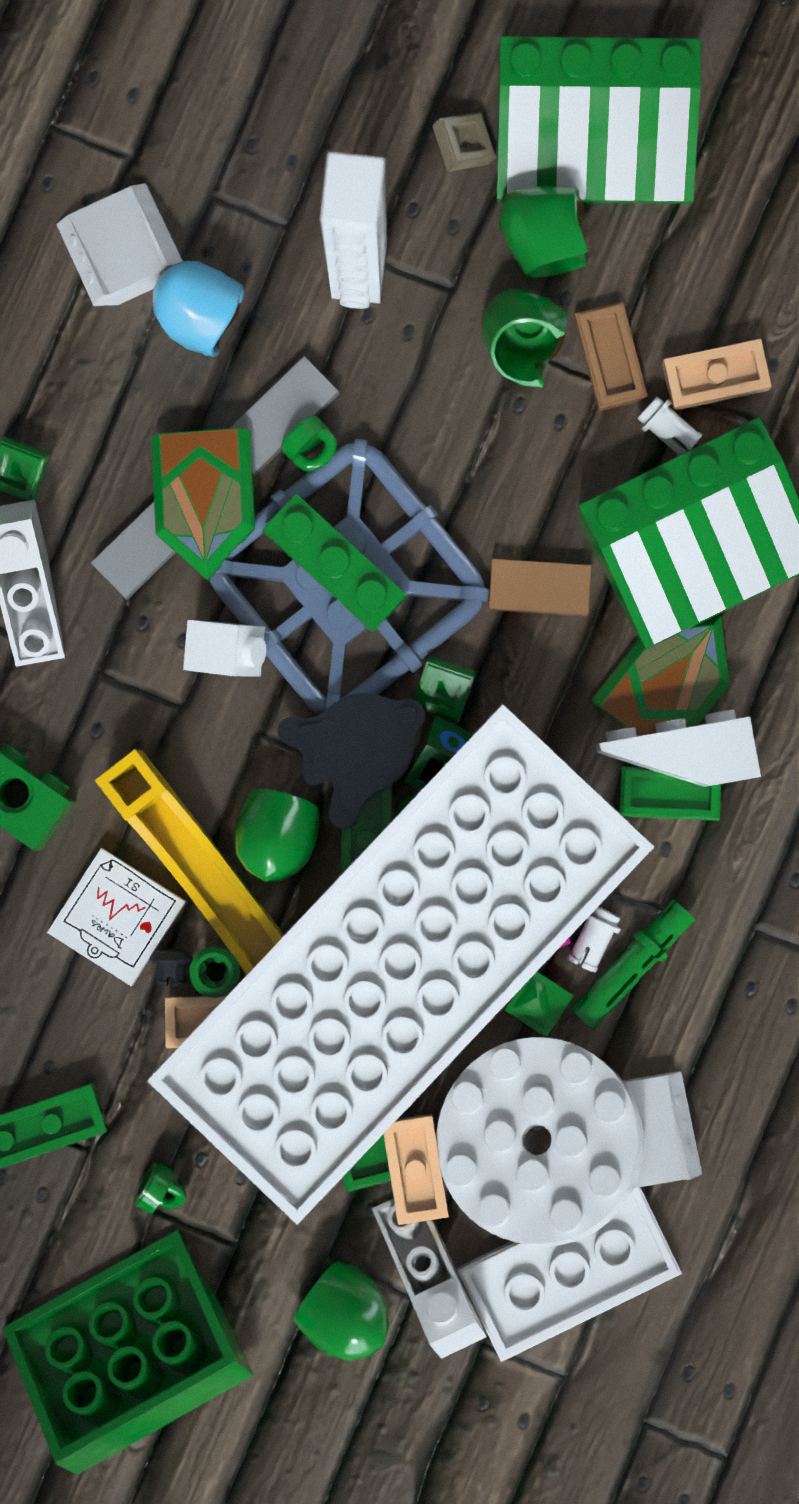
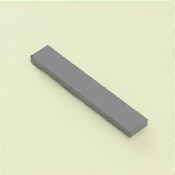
(298, 394)

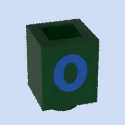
(435, 750)

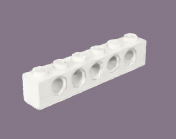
(355, 228)

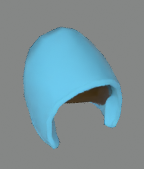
(196, 305)

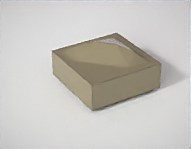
(464, 141)

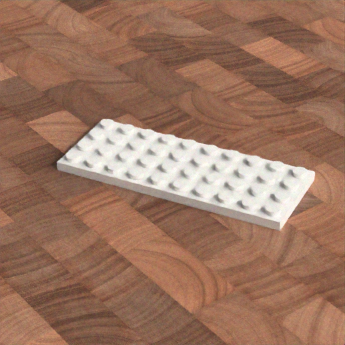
(400, 964)

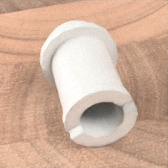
(669, 426)
(596, 936)

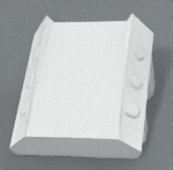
(119, 245)
(667, 1129)

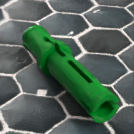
(635, 961)

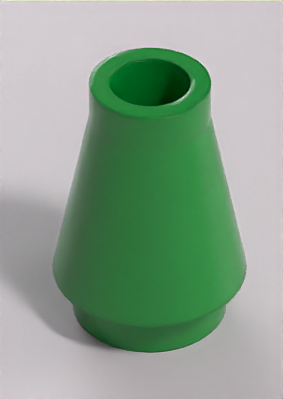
(201, 973)

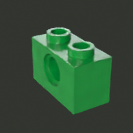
(45, 807)

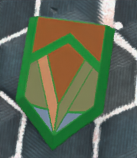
(203, 494)
(668, 680)

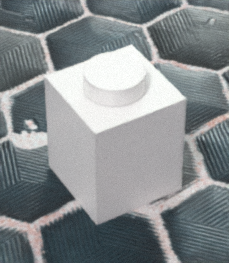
(224, 648)

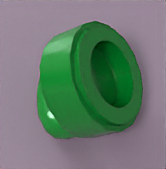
(305, 439)
(154, 1187)

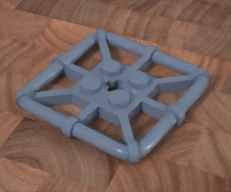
(325, 610)

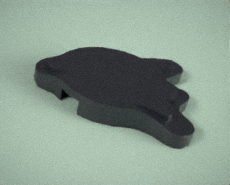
(357, 746)

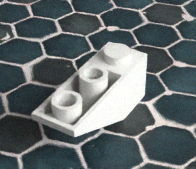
(27, 587)
(698, 754)
(430, 1282)

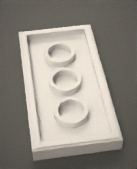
(544, 1290)

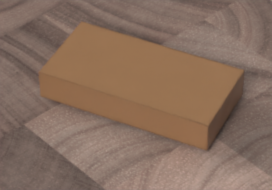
(610, 356)
(539, 587)

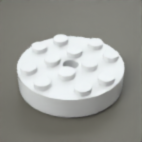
(488, 1136)

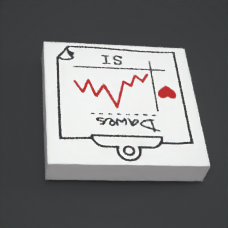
(116, 916)

